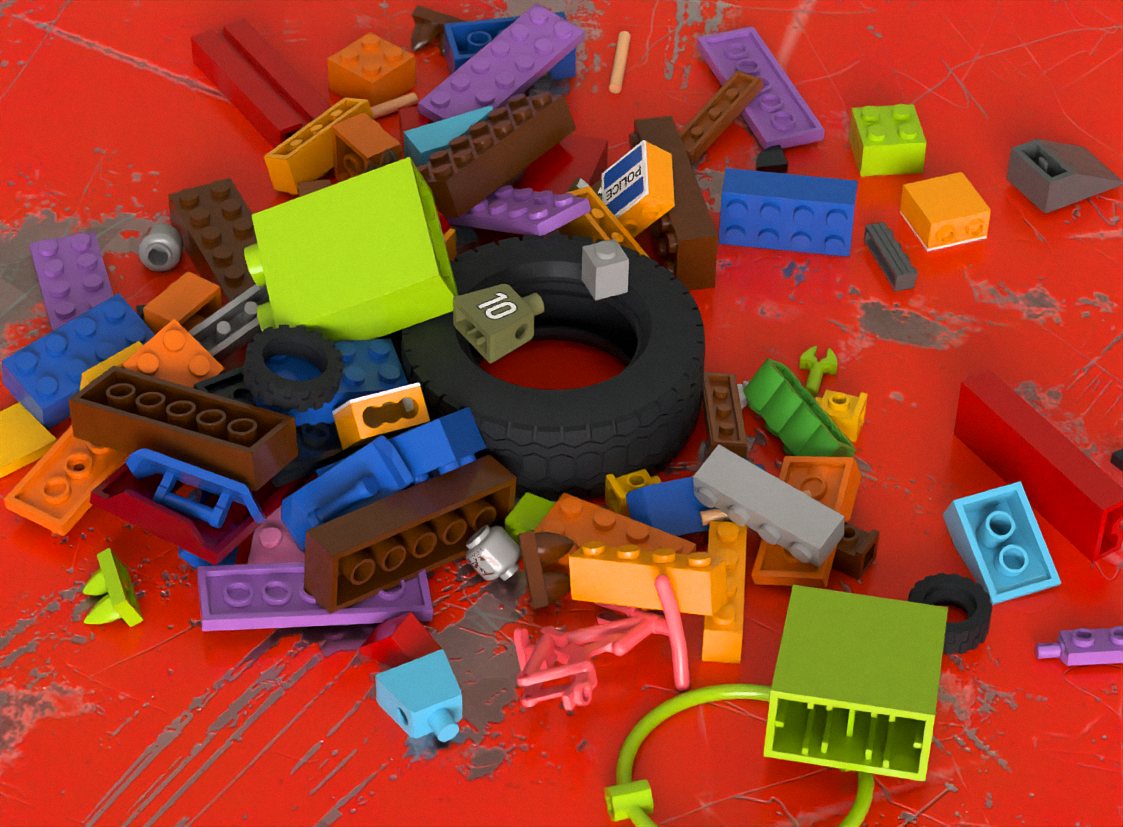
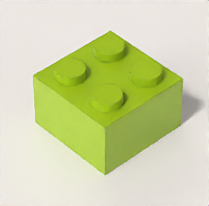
(887, 140)

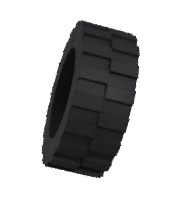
(964, 594)

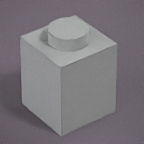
(605, 269)

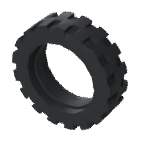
(290, 393)

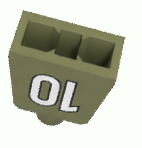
(496, 319)

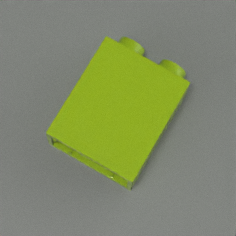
(354, 257)
(856, 683)

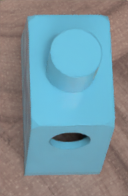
(422, 696)

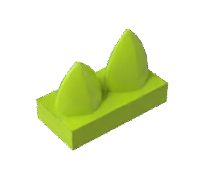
(115, 581)

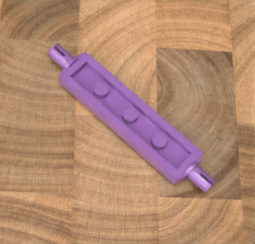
(1085, 646)

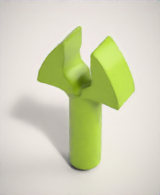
(809, 362)

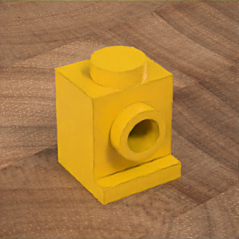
(846, 411)
(617, 489)

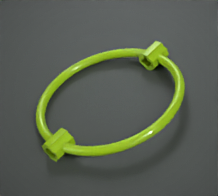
(634, 798)

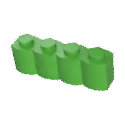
(794, 414)

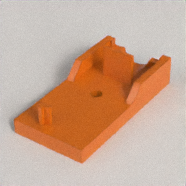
(830, 482)
(53, 489)

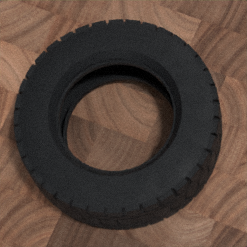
(581, 434)

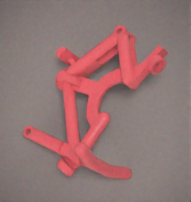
(613, 635)

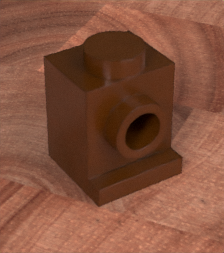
(855, 551)

